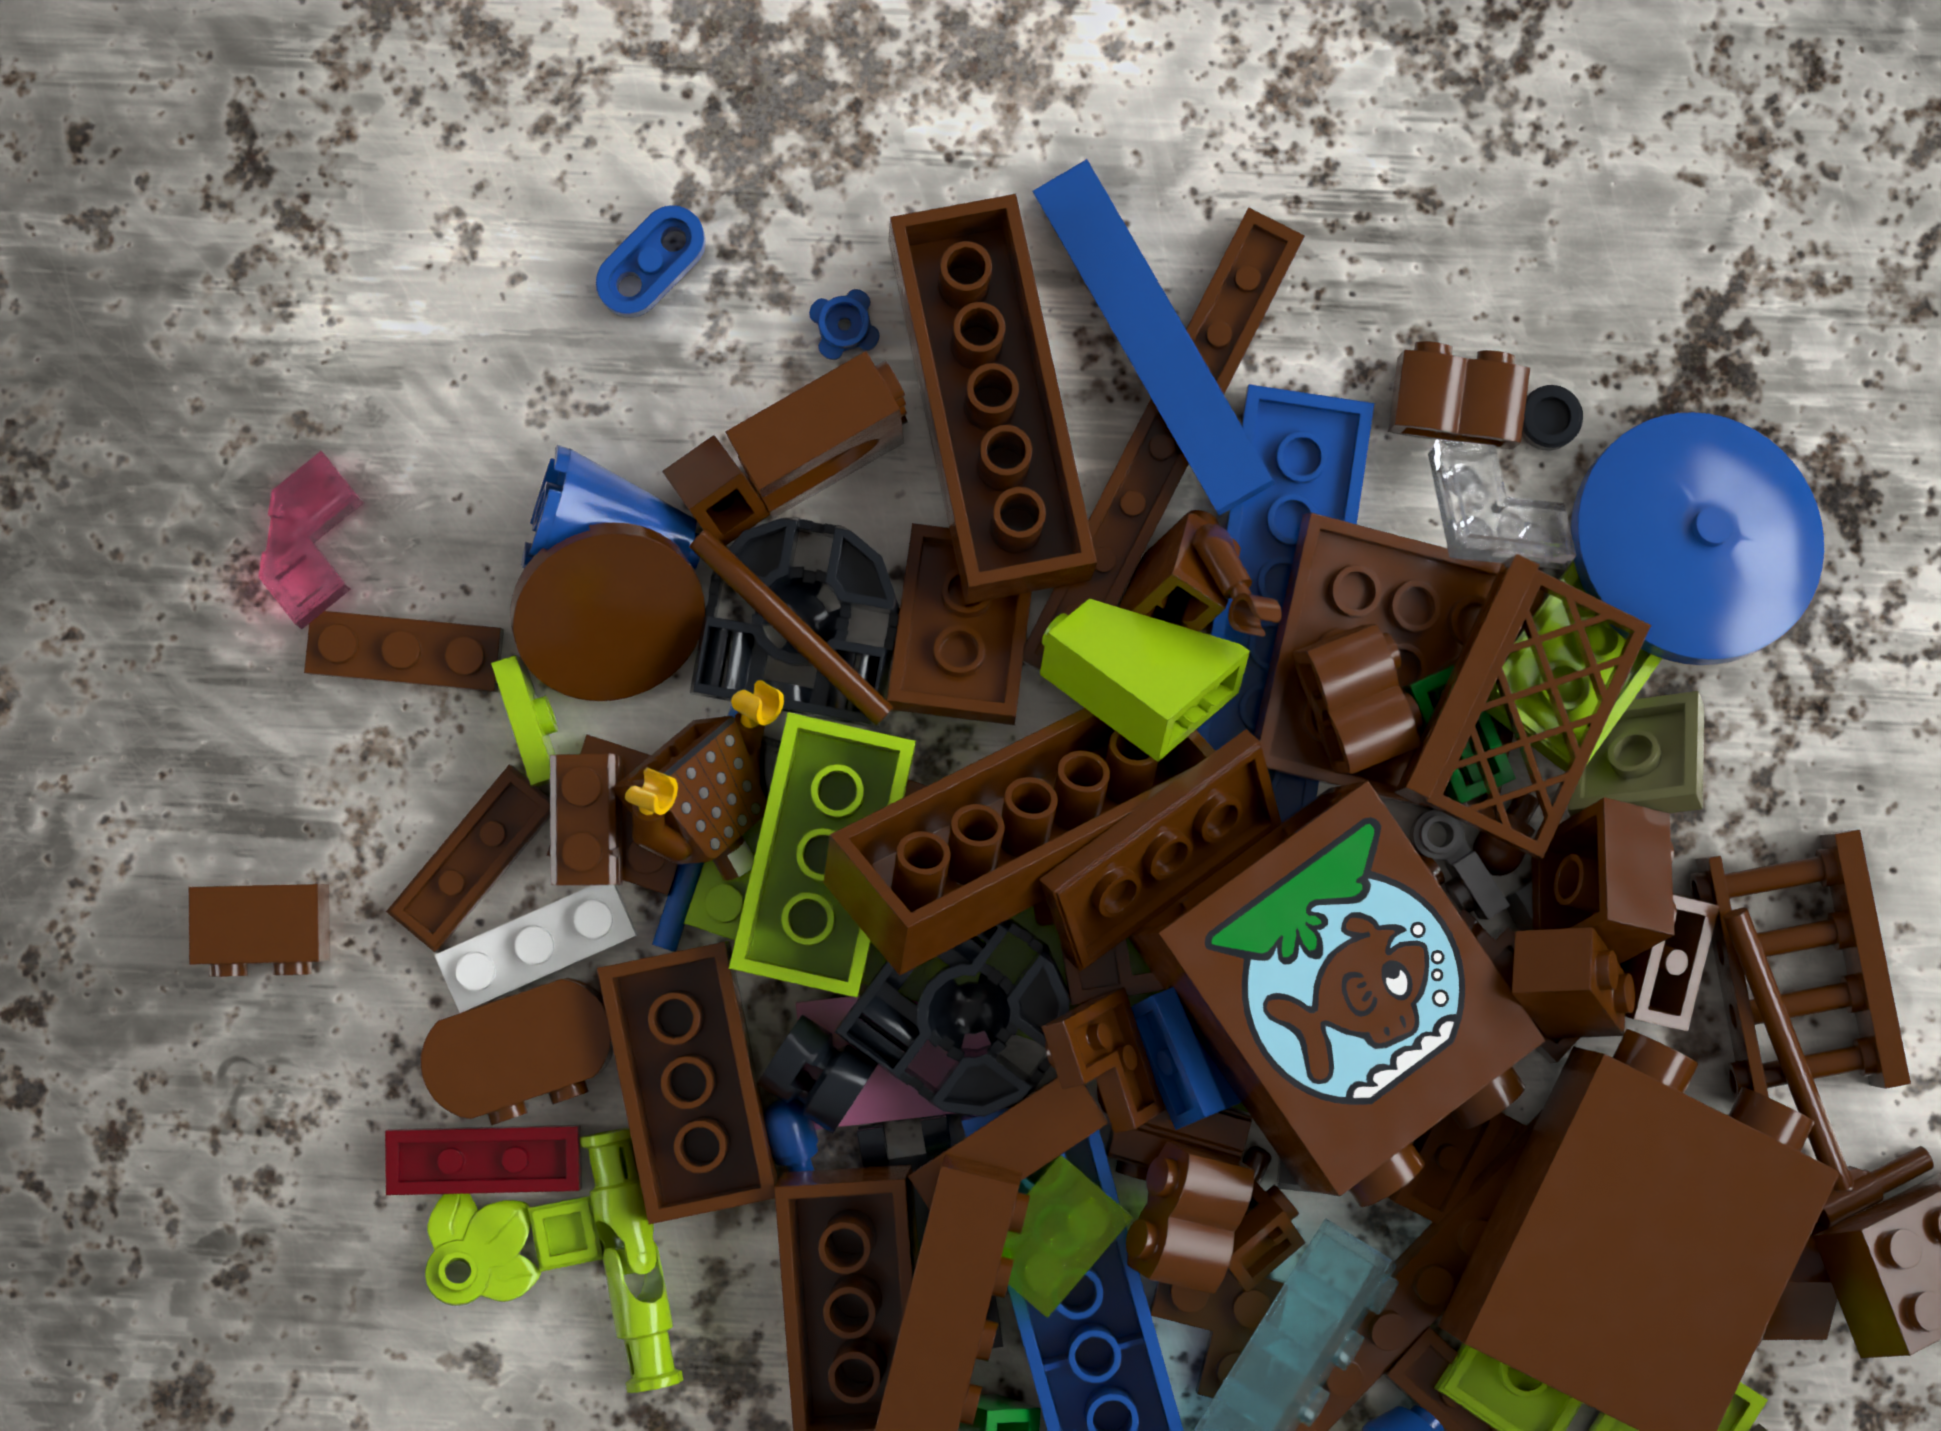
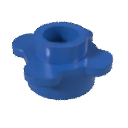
(850, 307)

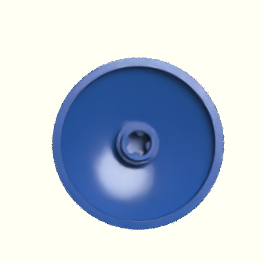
(1699, 537)

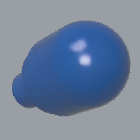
(790, 1135)

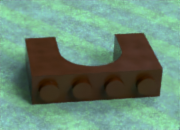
(821, 432)

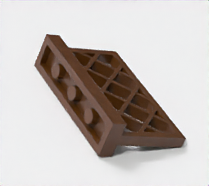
(1472, 681)

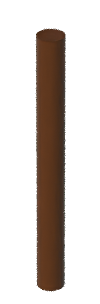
(791, 627)

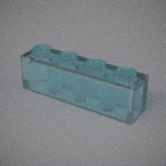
(1304, 1336)

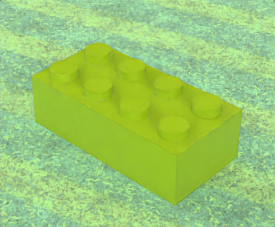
(820, 784)

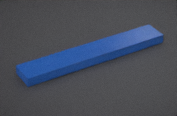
(1153, 338)

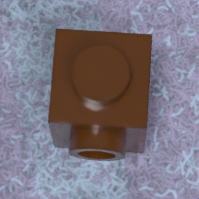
(716, 491)

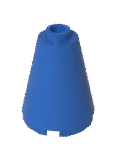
(585, 494)

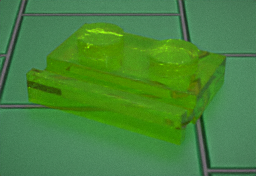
(1062, 1234)

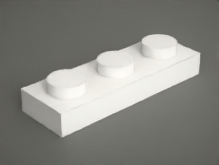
(535, 945)

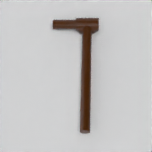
(1854, 1187)

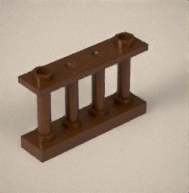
(1850, 928)

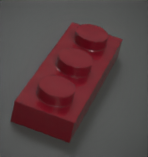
(483, 1160)

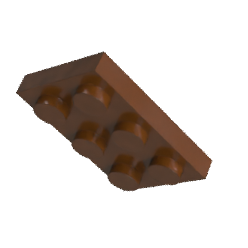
(952, 653)

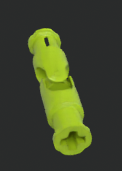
(628, 1250)

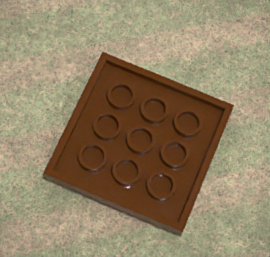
(1354, 578)

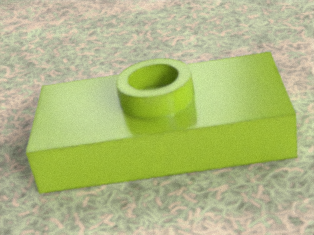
(529, 716)

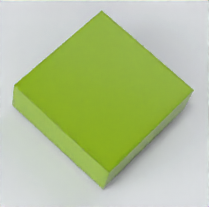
(565, 1233)

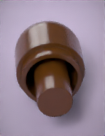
(1498, 856)

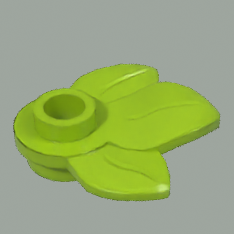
(486, 1242)

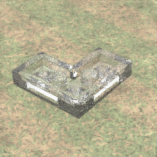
(1486, 523)

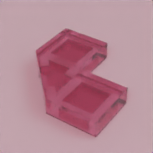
(300, 514)

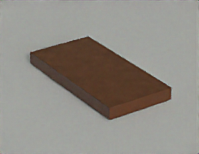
(1161, 850)

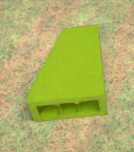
(1141, 672)

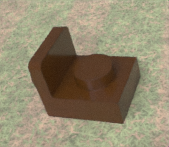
(1264, 1237)

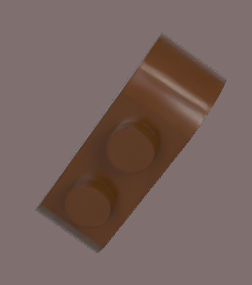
(518, 1050)

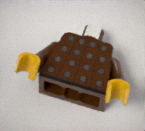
(705, 787)

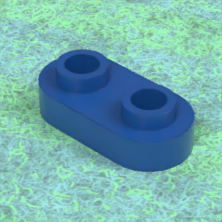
(648, 260)

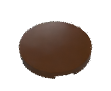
(607, 612)

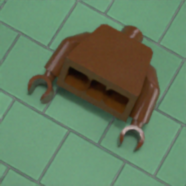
(1194, 575)

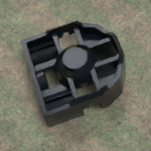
(855, 577)
(981, 1081)

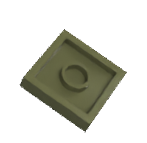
(1649, 757)

